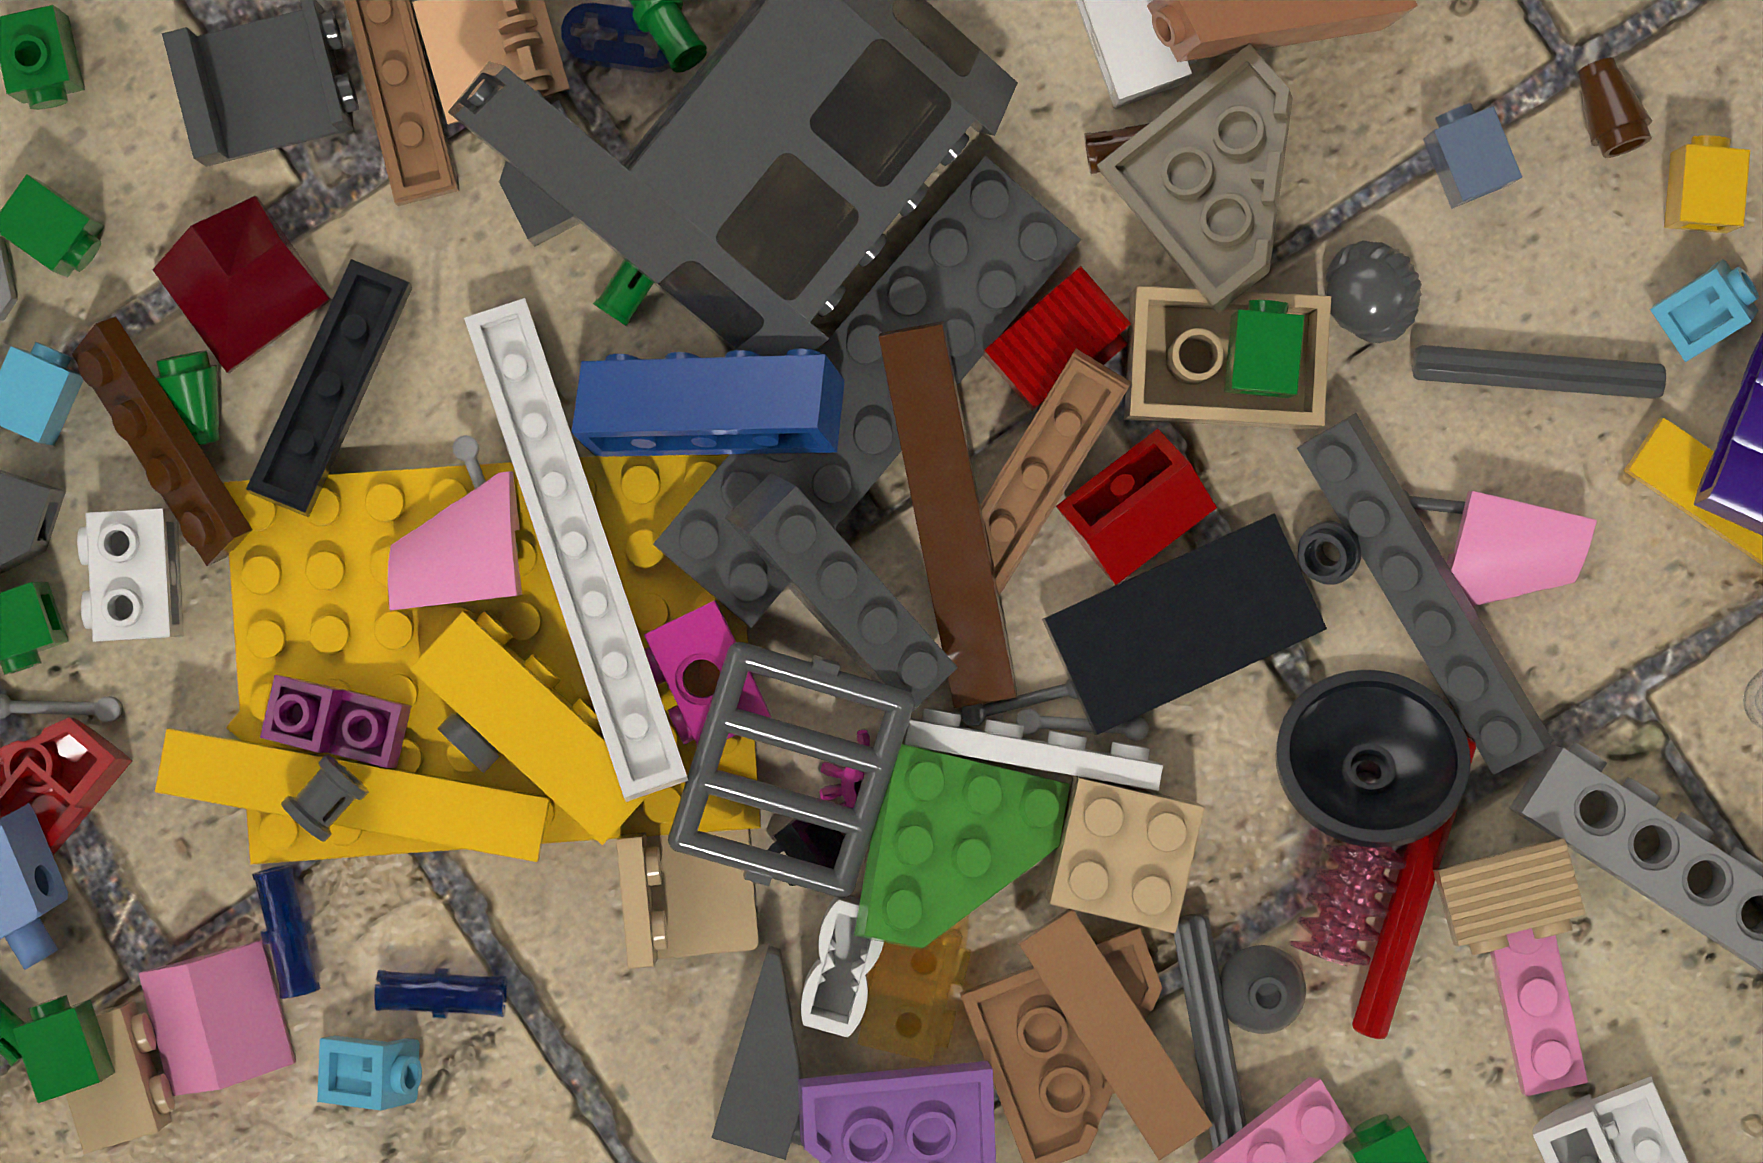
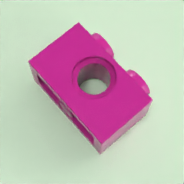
(691, 638)

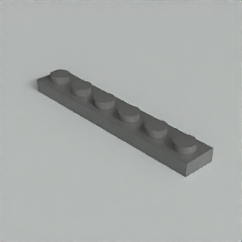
(1425, 594)

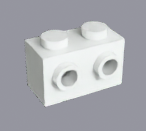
(131, 575)

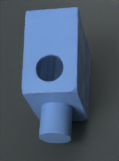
(27, 886)

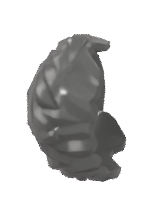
(1373, 291)

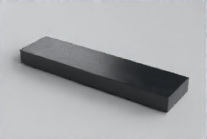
(329, 388)

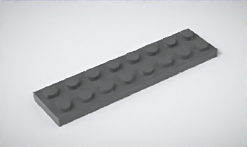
(966, 268)

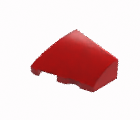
(59, 775)

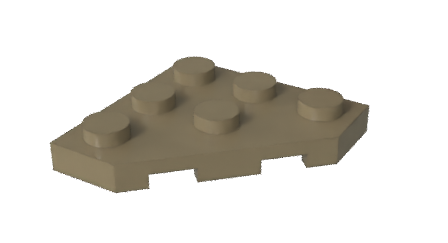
(1212, 176)

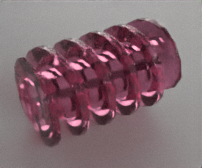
(1349, 903)

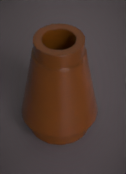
(1612, 109)

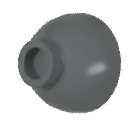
(1262, 989)

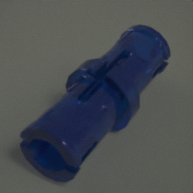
(286, 931)
(440, 993)

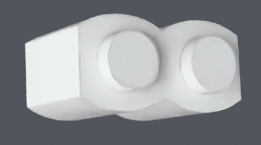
(837, 981)

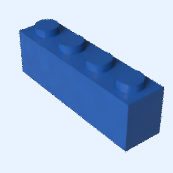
(709, 404)

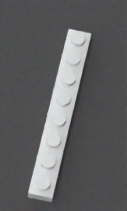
(576, 551)

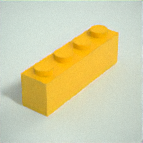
(527, 719)

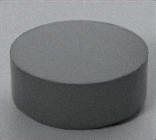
(469, 741)

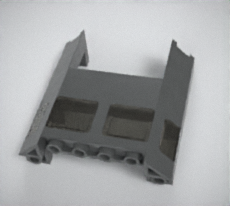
(768, 160)

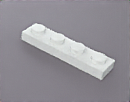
(1061, 754)

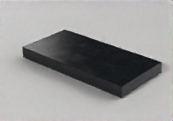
(1184, 624)

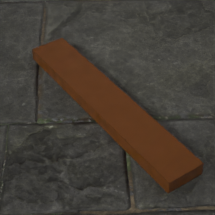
(948, 513)

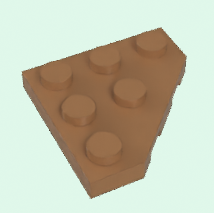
(1037, 1059)

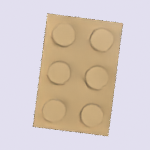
(1181, 362)

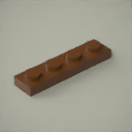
(160, 441)

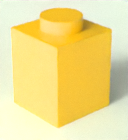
(1707, 186)

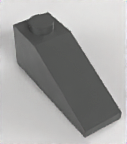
(762, 1088)

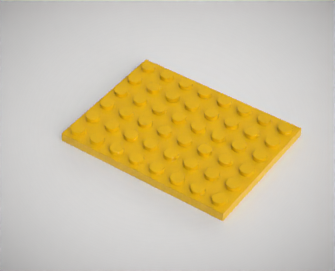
(318, 611)

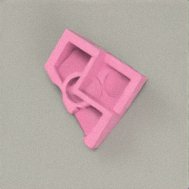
(1516, 548)
(460, 552)

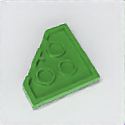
(951, 842)

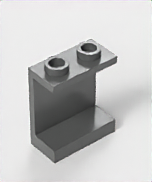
(261, 84)

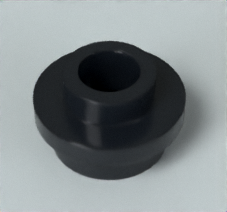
(1317, 564)

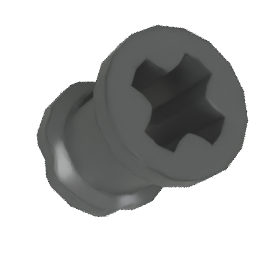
(324, 798)

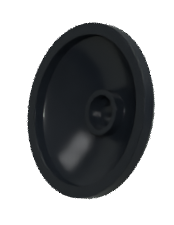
(1377, 727)

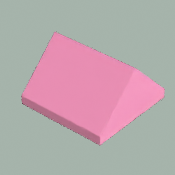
(217, 1019)

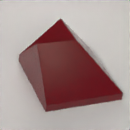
(239, 281)

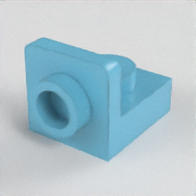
(1707, 309)
(368, 1072)

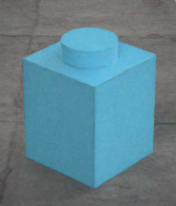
(37, 392)

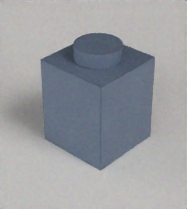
(1471, 154)

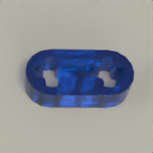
(607, 52)

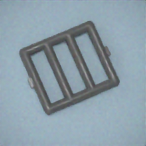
(725, 718)

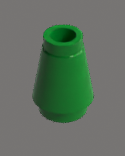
(193, 391)

